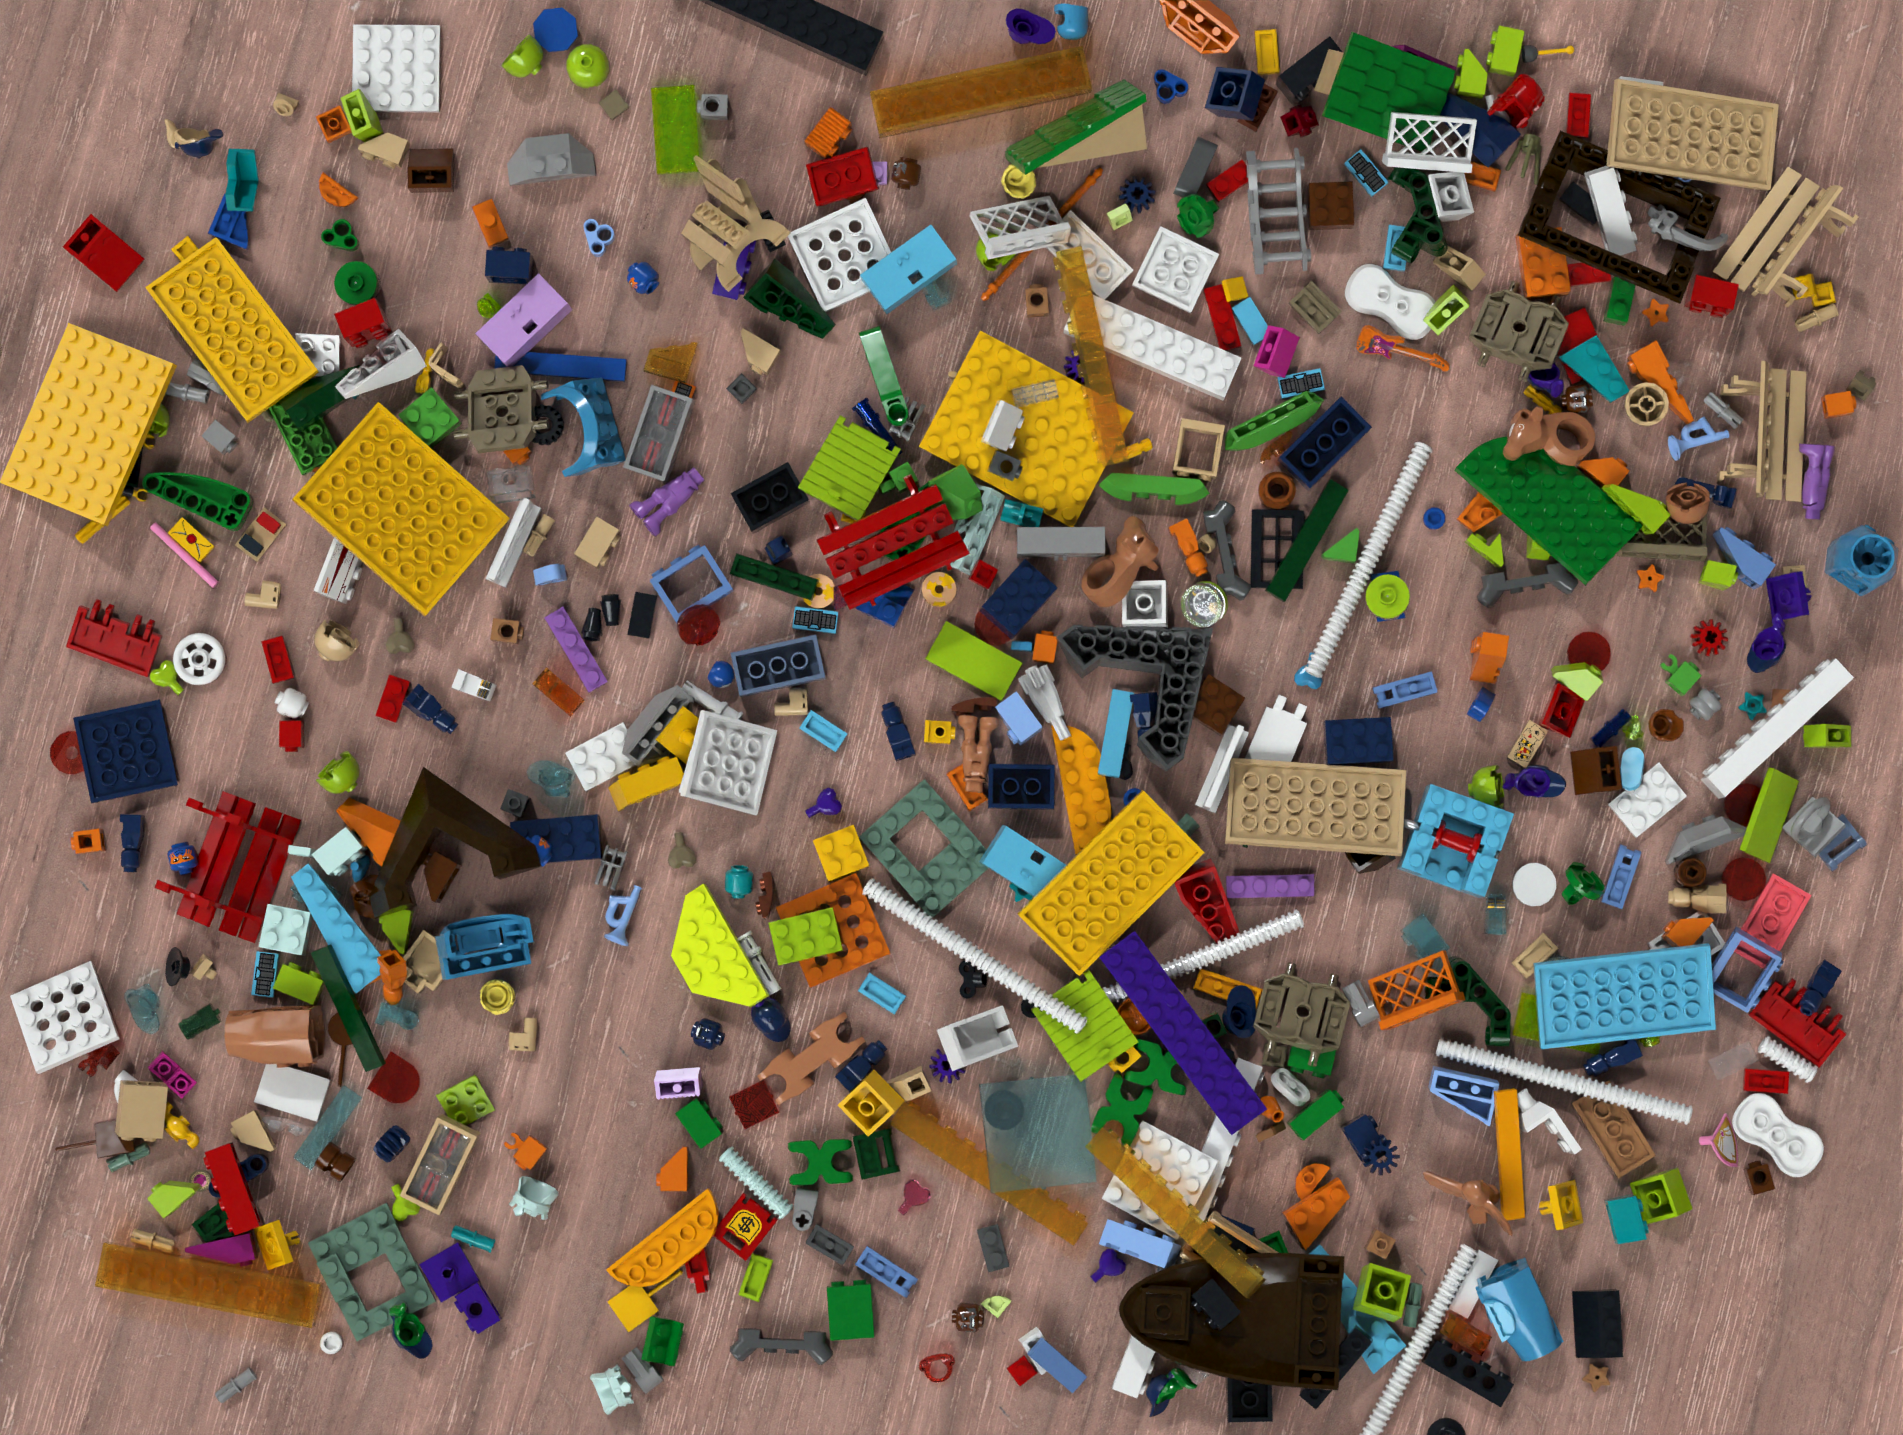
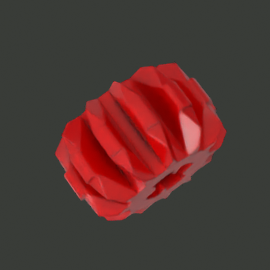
(1702, 633)

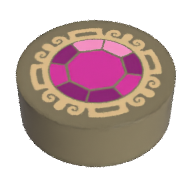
(201, 1177)

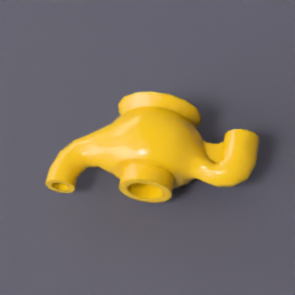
(178, 1128)

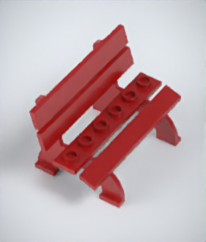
(904, 569)
(249, 873)

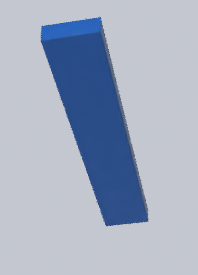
(571, 366)

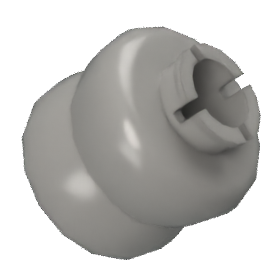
(1705, 704)

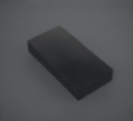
(1579, 202)
(642, 615)

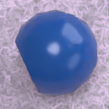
(721, 674)

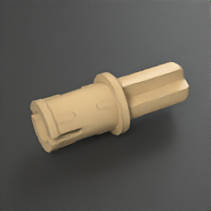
(1816, 317)
(538, 535)
(153, 1240)

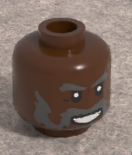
(906, 173)
(1577, 399)
(968, 1317)

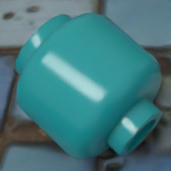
(739, 881)

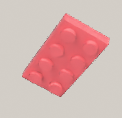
(1772, 918)

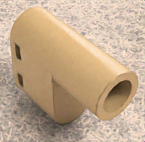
(268, 598)
(796, 703)
(525, 1039)

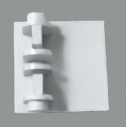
(321, 350)

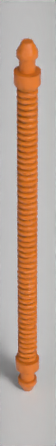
(1089, 181)

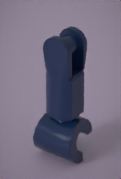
(1722, 495)

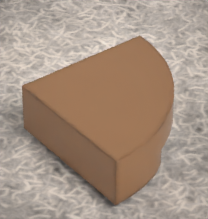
(1267, 1133)

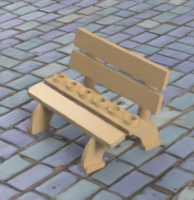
(736, 204)
(1774, 278)
(1774, 442)

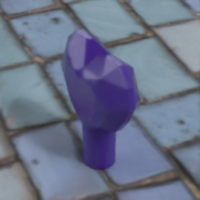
(825, 804)
(1109, 1265)

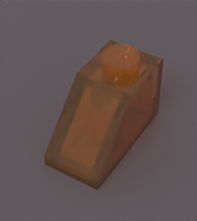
(558, 692)

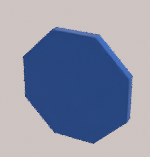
(555, 29)

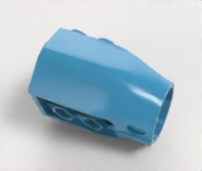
(1862, 559)
(1534, 1327)

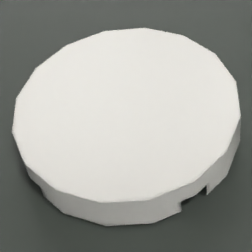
(1534, 884)

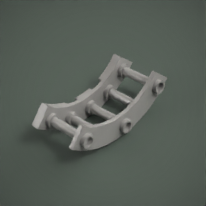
(1258, 213)

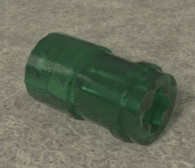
(200, 1021)

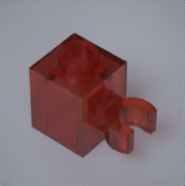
(102, 1056)

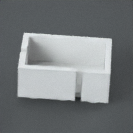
(976, 1038)

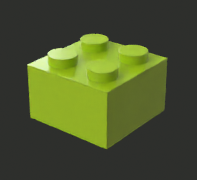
(1381, 1292)

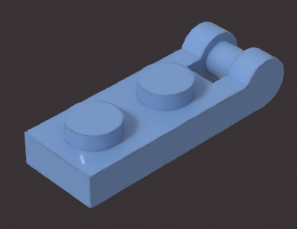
(1406, 689)
(1620, 877)
(885, 1271)

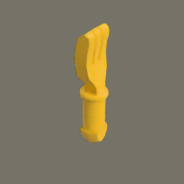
(424, 380)

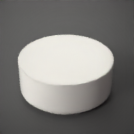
(331, 1342)

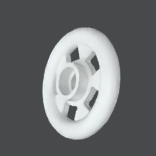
(199, 640)

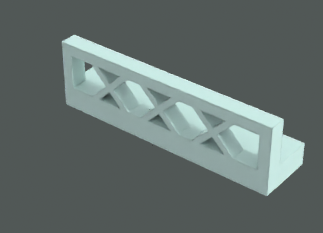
(978, 528)

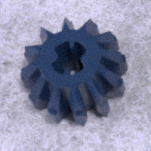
(1144, 198)
(391, 1143)
(1387, 1153)

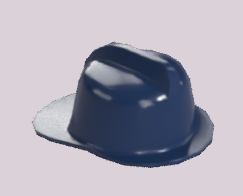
(1240, 1012)

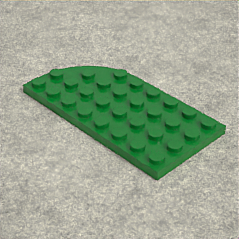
(1552, 506)

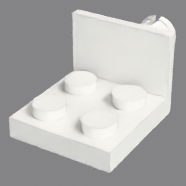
(1535, 1113)

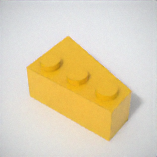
(646, 782)

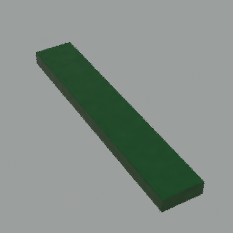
(1306, 540)
(348, 1008)

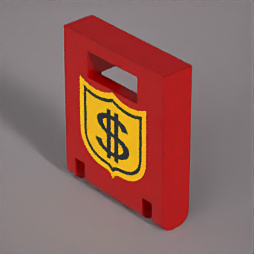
(747, 1224)

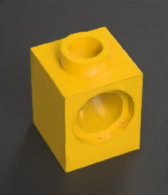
(1133, 1056)

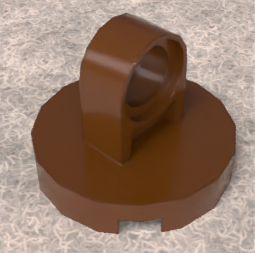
(360, 893)

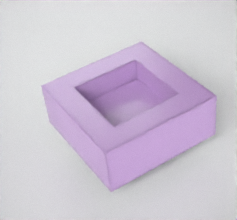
(881, 172)

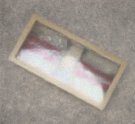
(440, 1164)

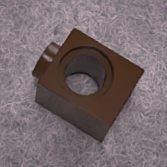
(1767, 1182)

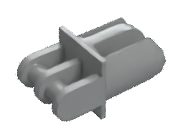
(901, 432)
(615, 853)

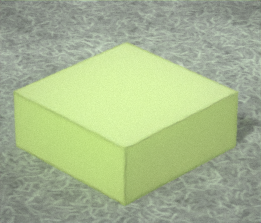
(1119, 216)

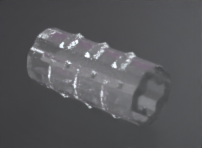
(1035, 393)

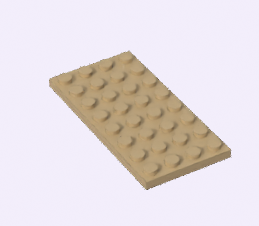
(1692, 135)
(1315, 806)

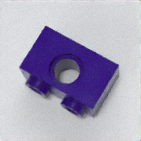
(489, 1314)

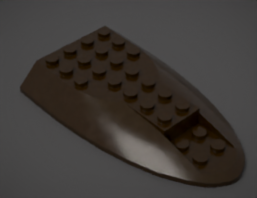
(1279, 1339)

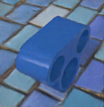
(1171, 82)
(1481, 704)

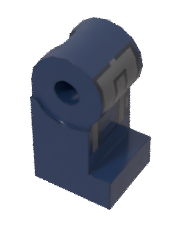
(778, 550)

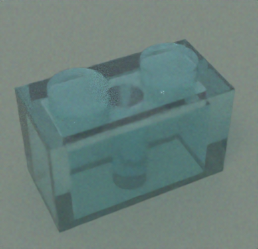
(1423, 937)

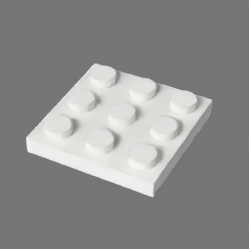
(1175, 269)

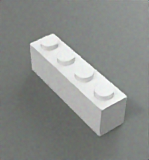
(1610, 210)

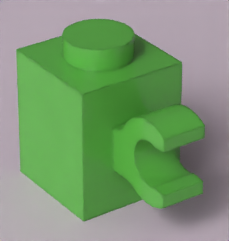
(897, 479)
(1681, 677)

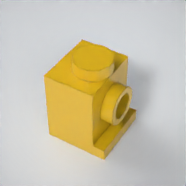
(930, 732)

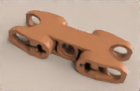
(796, 1068)

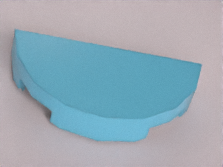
(1502, 1318)

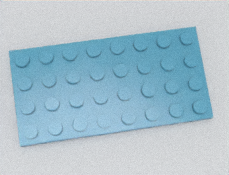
(1624, 996)

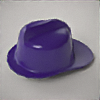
(1028, 27)

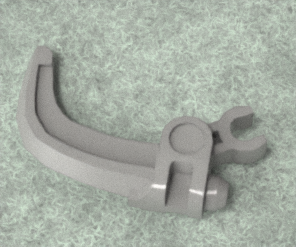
(1664, 224)

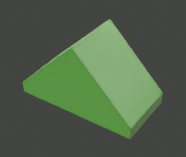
(1345, 549)

